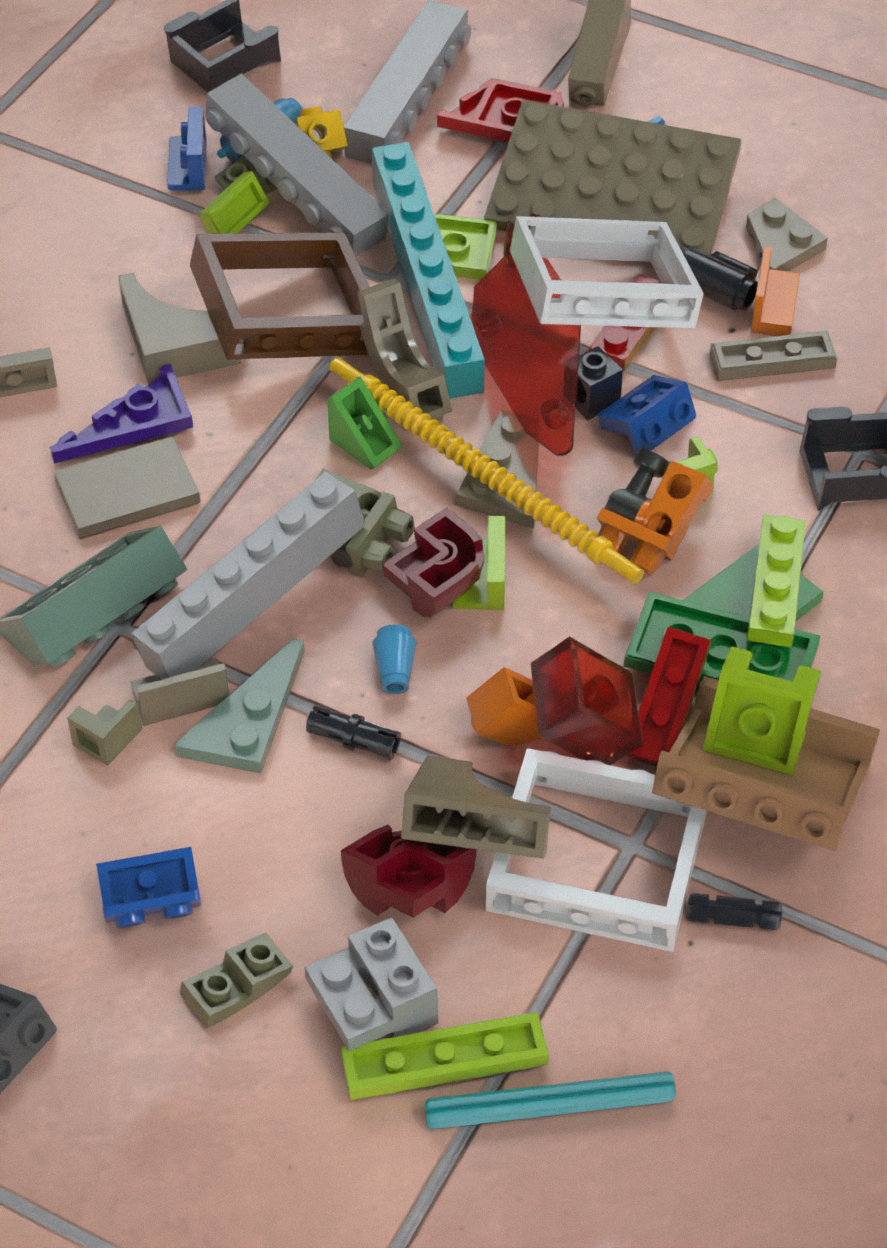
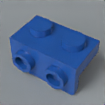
(149, 886)

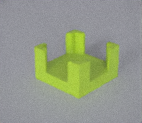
(760, 715)

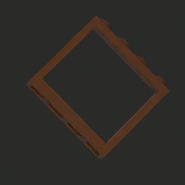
(279, 335)

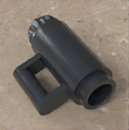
(723, 278)

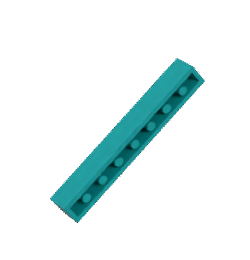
(428, 270)

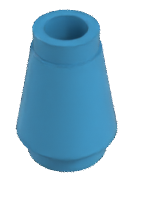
(394, 657)

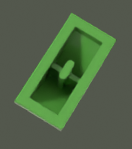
(360, 425)

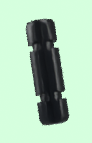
(734, 911)

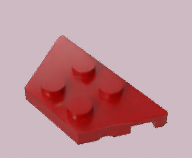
(494, 108)

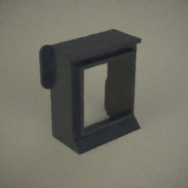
(196, 33)
(839, 431)

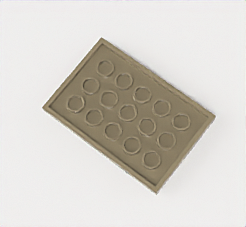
(614, 169)

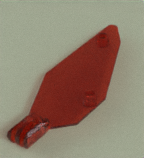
(527, 359)

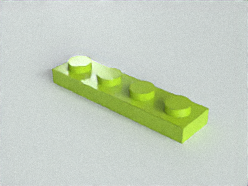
(777, 581)
(445, 1056)

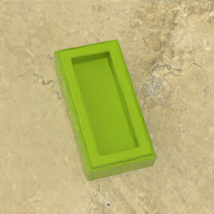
(235, 206)

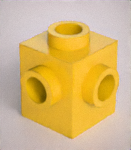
(327, 125)

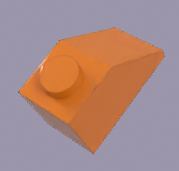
(505, 709)

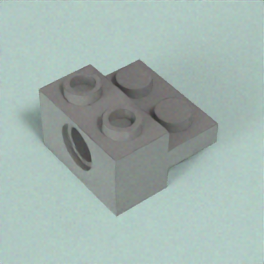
(375, 987)

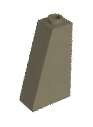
(598, 50)

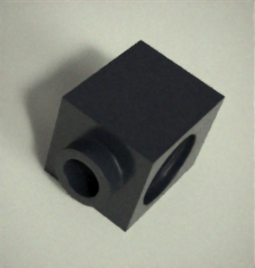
(597, 383)

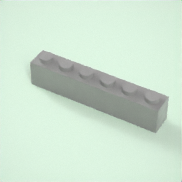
(407, 79)
(295, 164)
(249, 578)

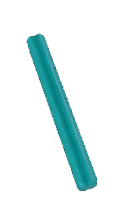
(549, 1100)

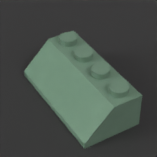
(93, 596)

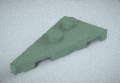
(245, 723)

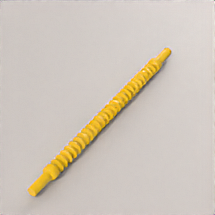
(597, 549)

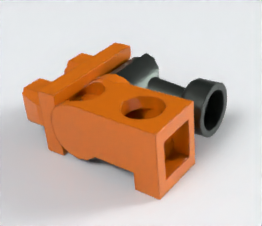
(658, 522)

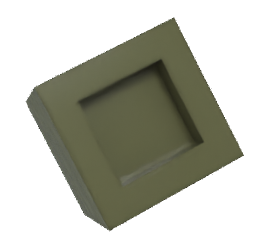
(106, 732)

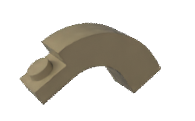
(395, 351)

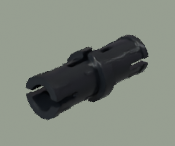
(353, 732)

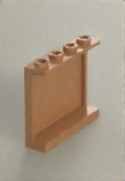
(802, 806)

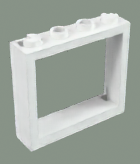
(667, 304)
(586, 909)

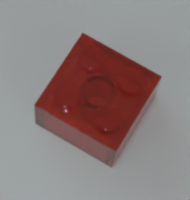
(585, 703)

